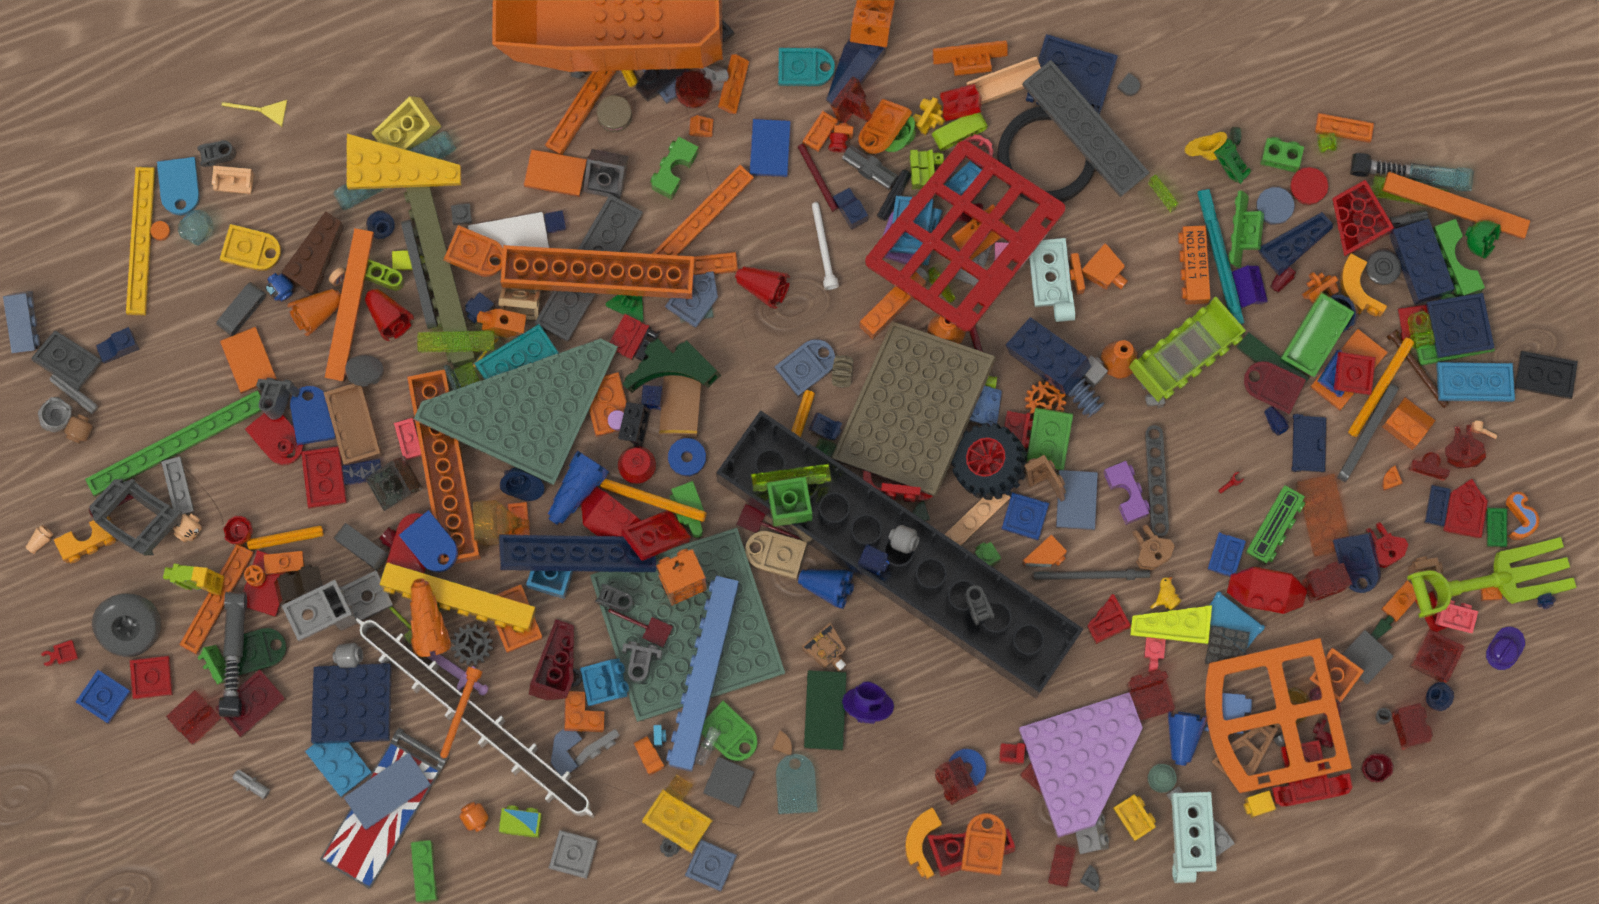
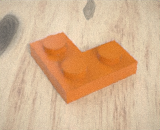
(577, 718)

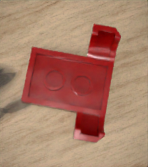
(899, 492)
(1311, 788)

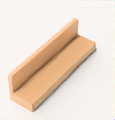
(1005, 80)

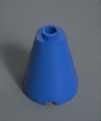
(1184, 735)

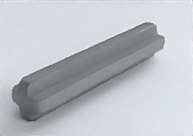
(76, 395)

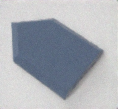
(703, 298)

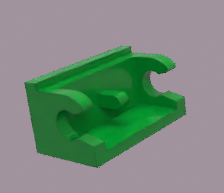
(1232, 162)

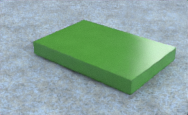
(1050, 436)

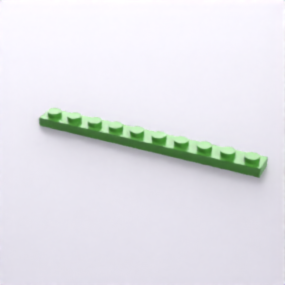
(176, 443)

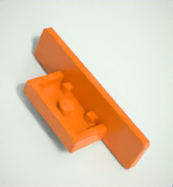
(972, 57)

